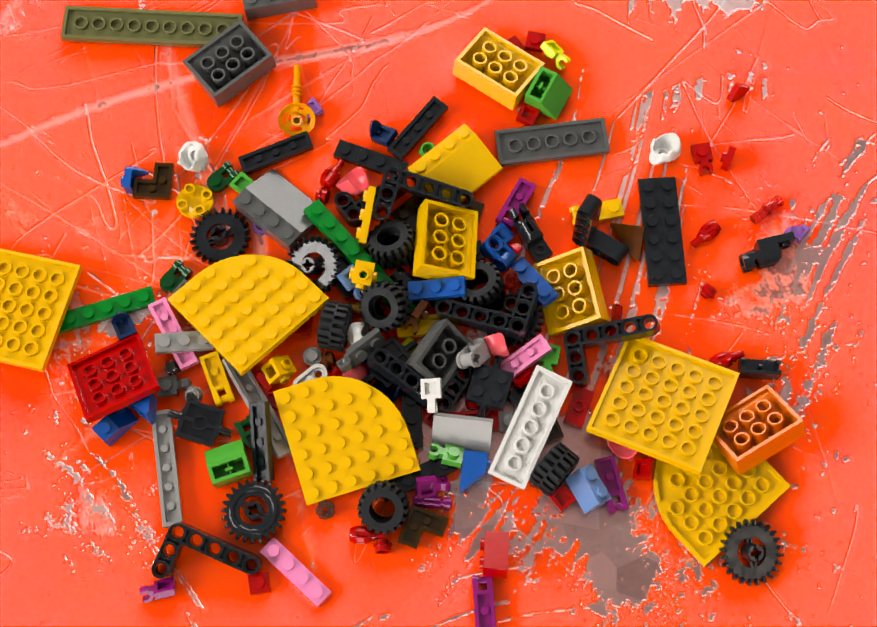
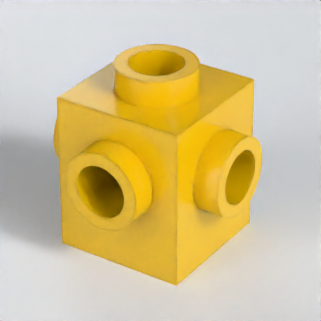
(363, 267)
(278, 369)

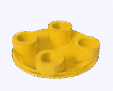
(194, 200)

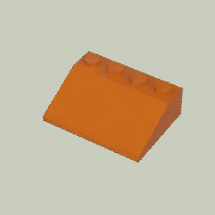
(757, 429)

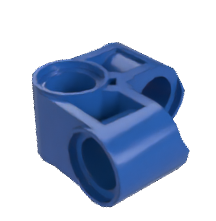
(501, 254)

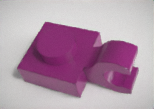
(429, 485)
(161, 589)

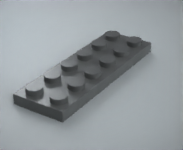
(552, 142)

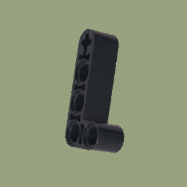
(355, 207)

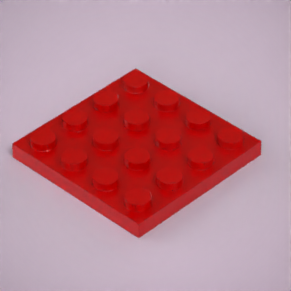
(113, 377)

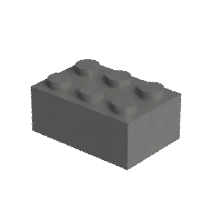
(438, 351)

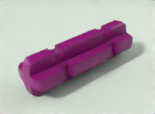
(433, 502)

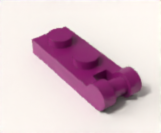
(520, 194)
(610, 476)
(483, 602)

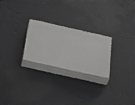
(462, 431)

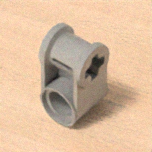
(473, 354)

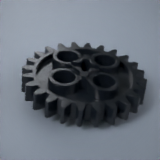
(536, 320)

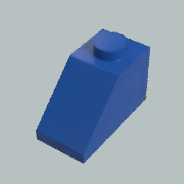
(146, 408)
(115, 425)
(473, 469)

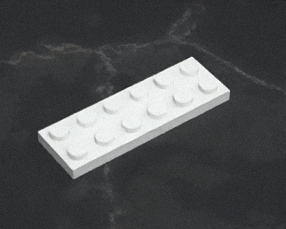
(530, 427)

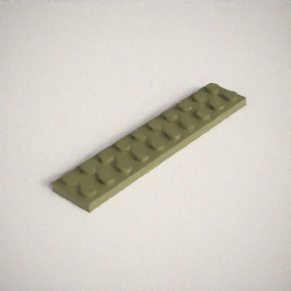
(144, 26)

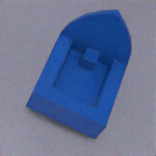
(130, 174)

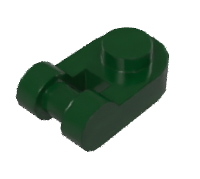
(217, 182)
(170, 281)
(246, 436)

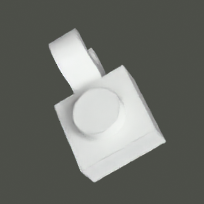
(431, 390)

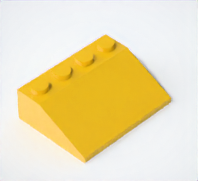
(497, 68)
(458, 161)
(445, 241)
(579, 291)

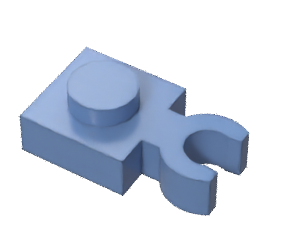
(347, 282)

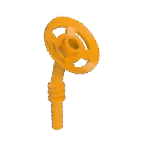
(296, 113)

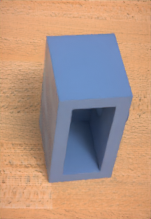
(588, 488)

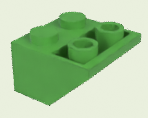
(548, 93)
(228, 464)

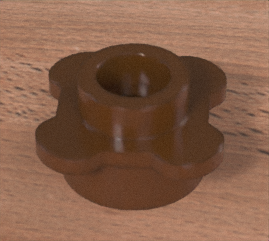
(328, 359)

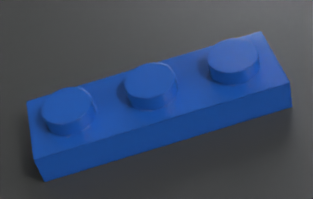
(527, 273)
(437, 289)

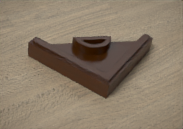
(632, 237)

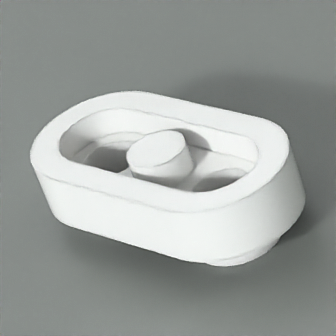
(310, 373)

